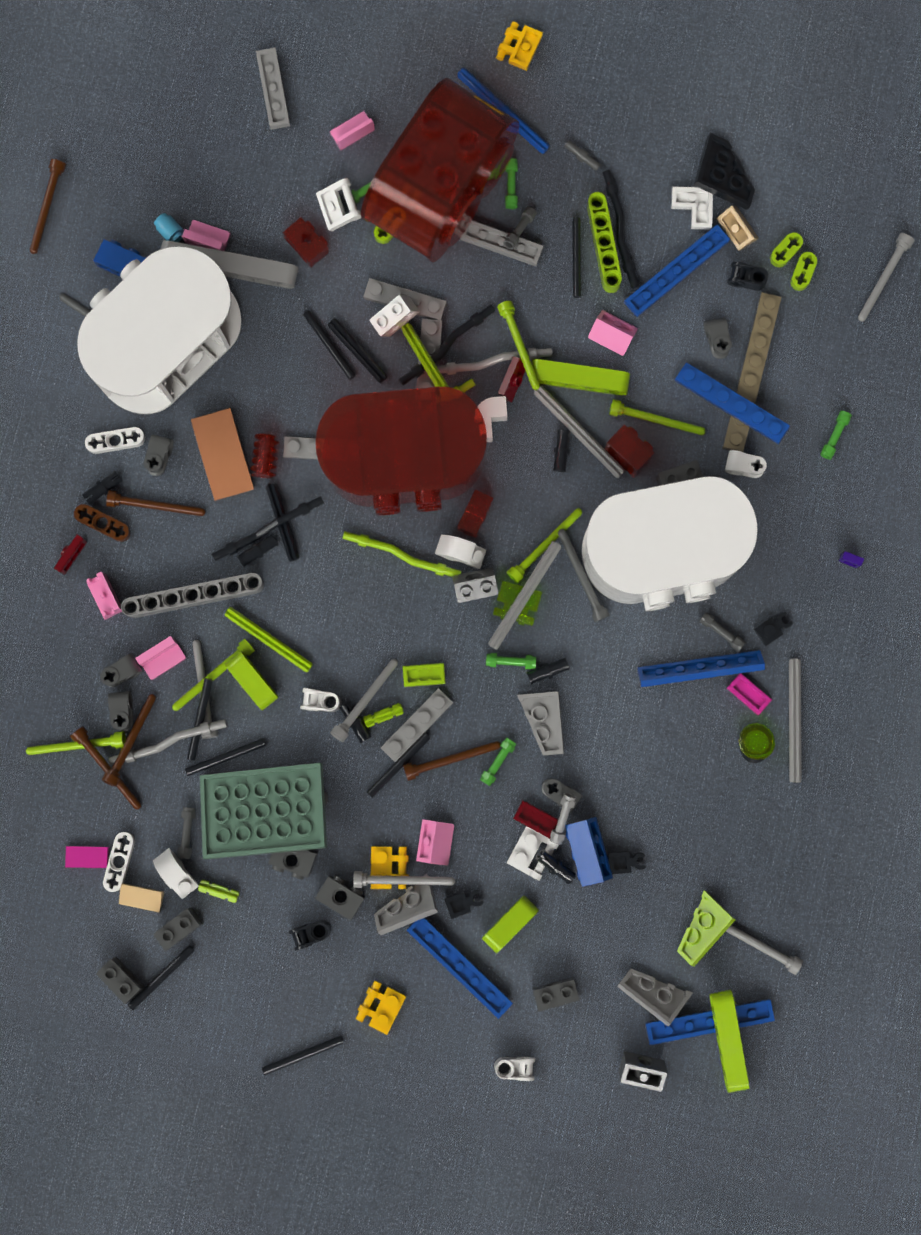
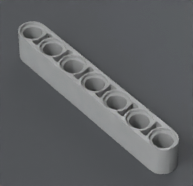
(247, 267)
(183, 592)

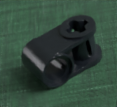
(746, 275)
(306, 934)

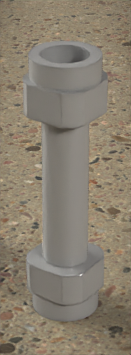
(568, 802)

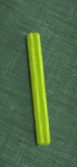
(423, 356)
(268, 639)

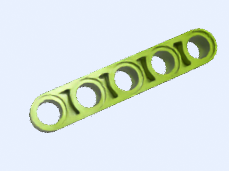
(604, 232)
(581, 377)
(729, 1041)

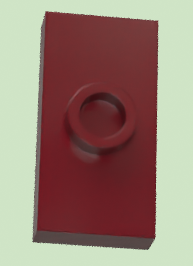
(512, 379)
(70, 554)
(535, 819)

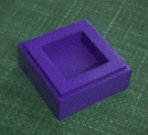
(851, 559)

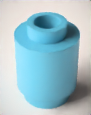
(169, 228)

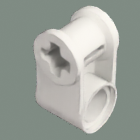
(742, 464)
(316, 700)
(517, 1068)

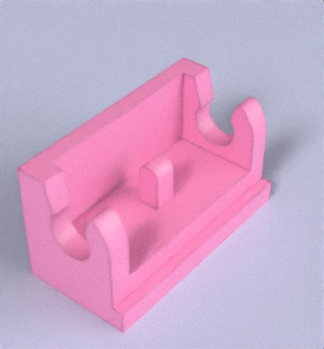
(104, 595)

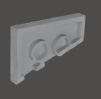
(545, 720)
(410, 907)
(656, 997)

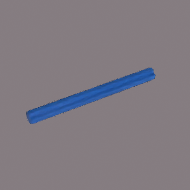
(484, 93)

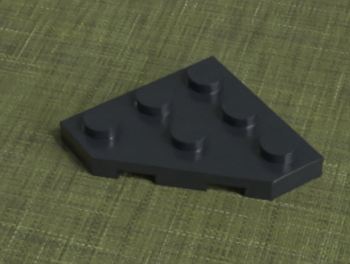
(723, 174)

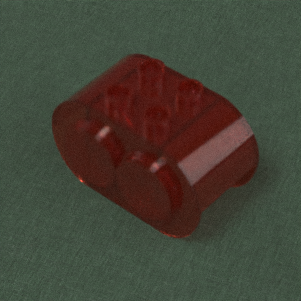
(440, 169)
(402, 447)

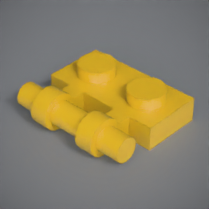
(525, 48)
(382, 864)
(387, 1009)

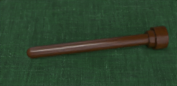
(56, 169)
(115, 499)
(82, 738)
(413, 770)
(112, 776)

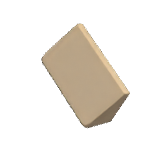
(737, 227)
(141, 897)

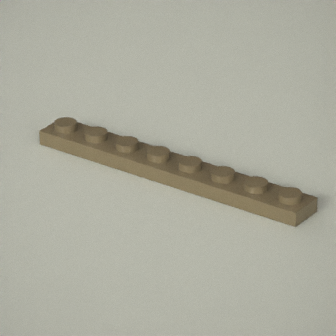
(753, 366)

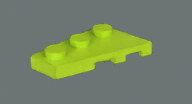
(706, 928)

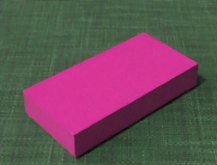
(749, 694)
(86, 857)

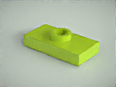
(424, 675)

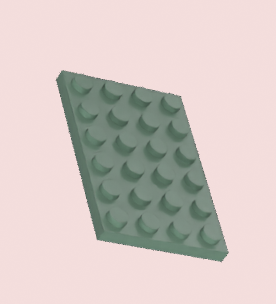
(263, 811)

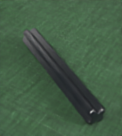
(357, 350)
(284, 528)

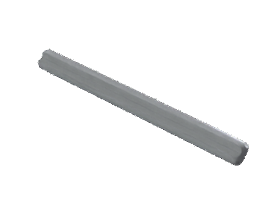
(587, 440)
(524, 595)
(795, 768)

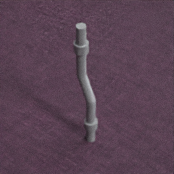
(451, 368)
(204, 728)

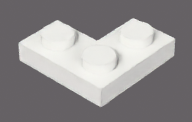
(698, 201)

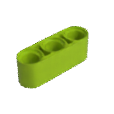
(251, 680)
(510, 924)

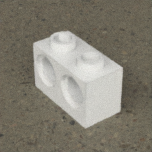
(394, 315)

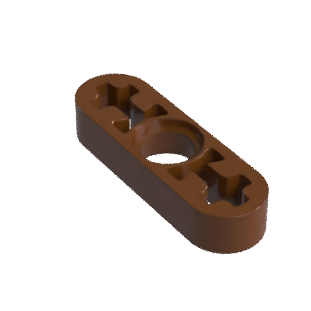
(91, 511)

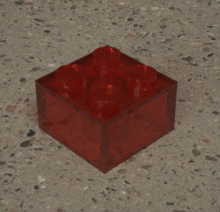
(630, 450)

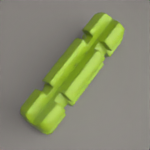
(383, 715)
(218, 891)

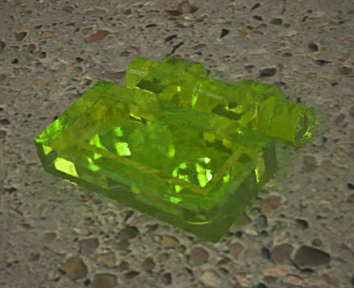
(508, 594)

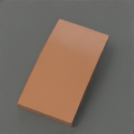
(222, 454)

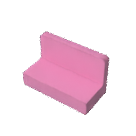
(352, 130)
(206, 236)
(612, 332)
(161, 657)
(435, 842)

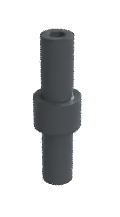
(582, 155)

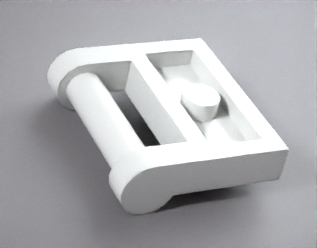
(332, 205)
(526, 850)

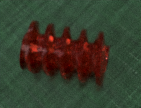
(264, 456)

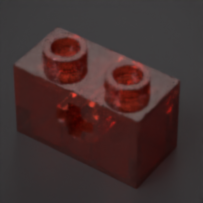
(311, 252)
(475, 513)

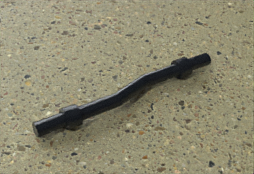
(628, 266)
(475, 320)
(302, 509)

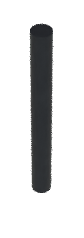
(576, 226)
(329, 345)
(200, 717)
(225, 757)
(398, 764)
(161, 977)
(302, 1055)

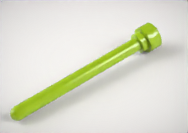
(507, 310)
(618, 408)
(516, 573)
(243, 646)
(116, 740)

